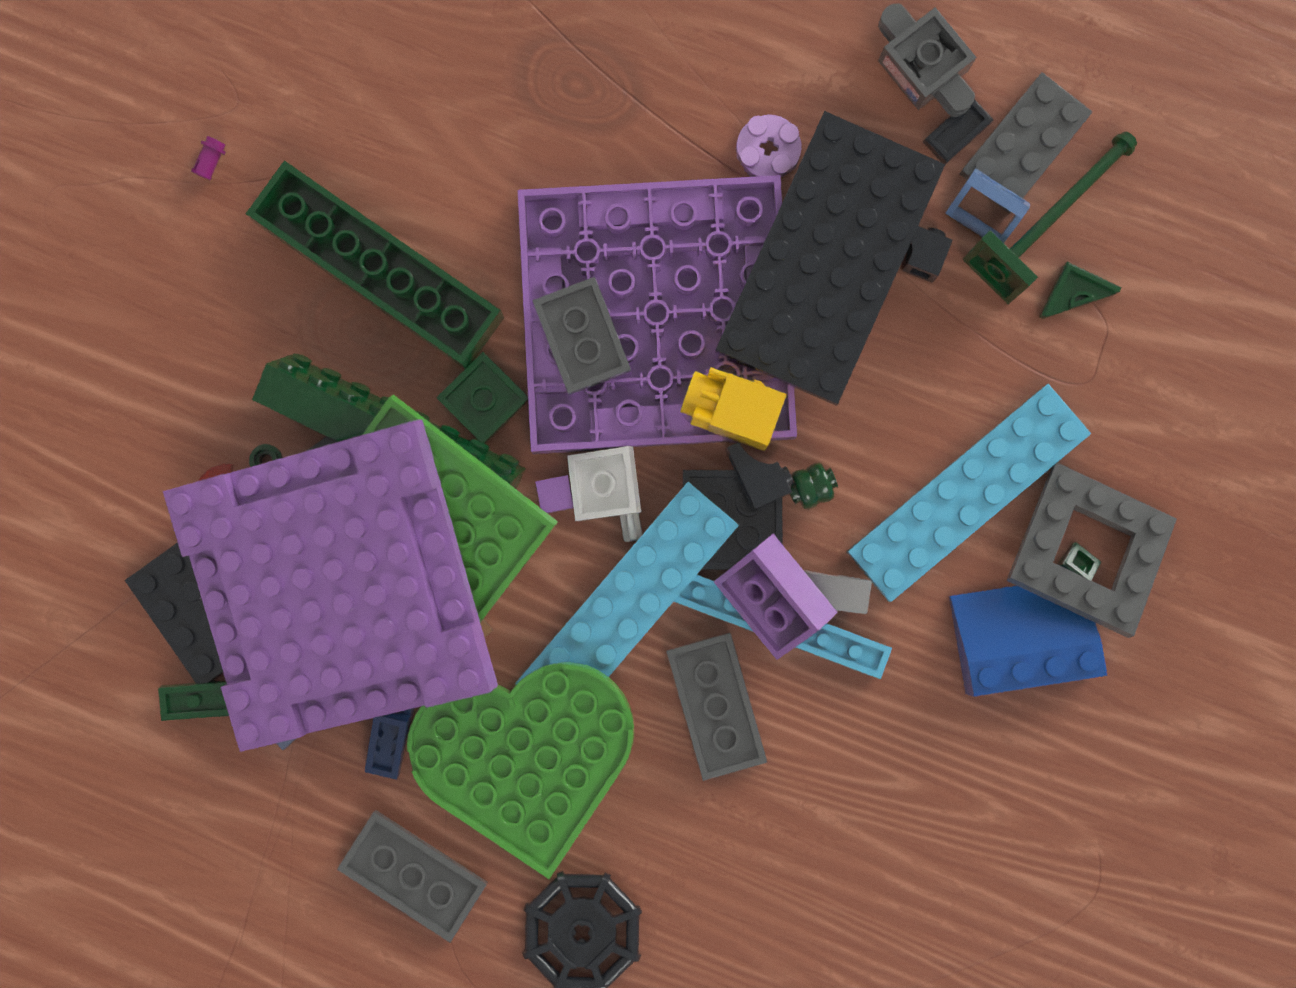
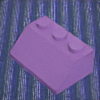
(775, 597)

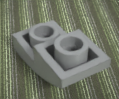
(843, 592)

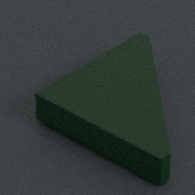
(1076, 288)

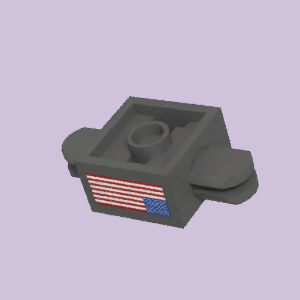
(936, 50)

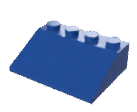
(1022, 641)

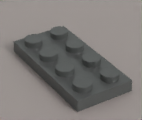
(1029, 137)
(716, 706)
(412, 876)

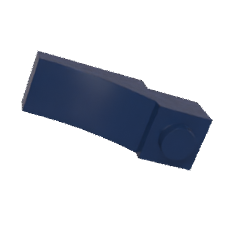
(388, 743)

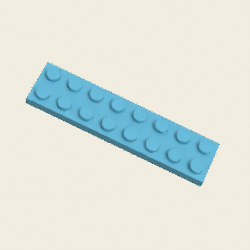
(968, 493)
(641, 584)

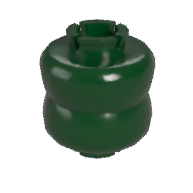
(813, 486)

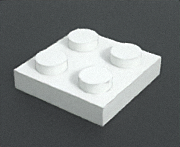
(604, 483)

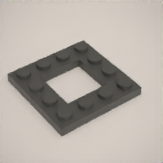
(1149, 532)

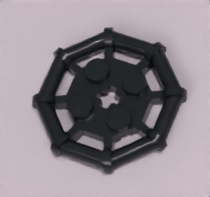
(582, 912)

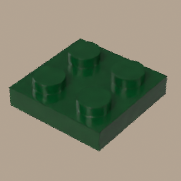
(483, 398)

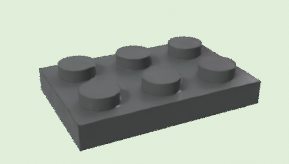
(581, 335)

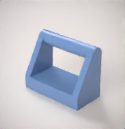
(995, 192)

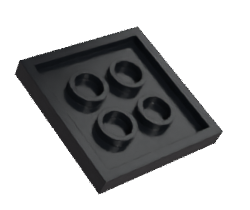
(754, 526)

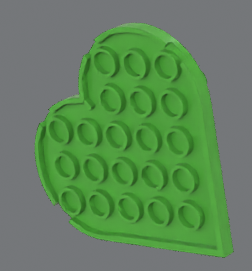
(526, 759)

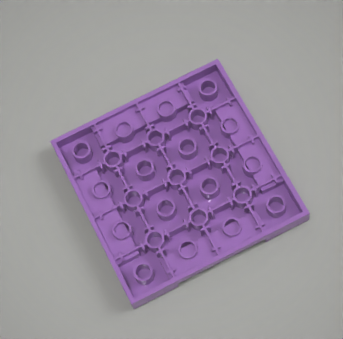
(670, 277)
(333, 586)

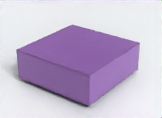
(555, 494)

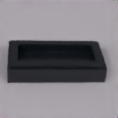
(957, 132)

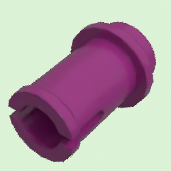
(208, 157)

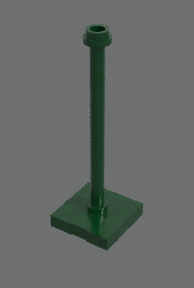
(1001, 266)

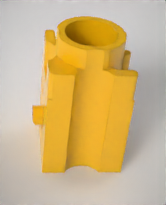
(733, 407)

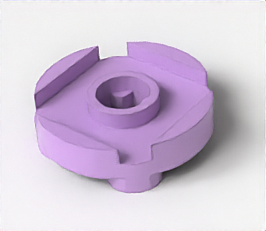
(763, 129)

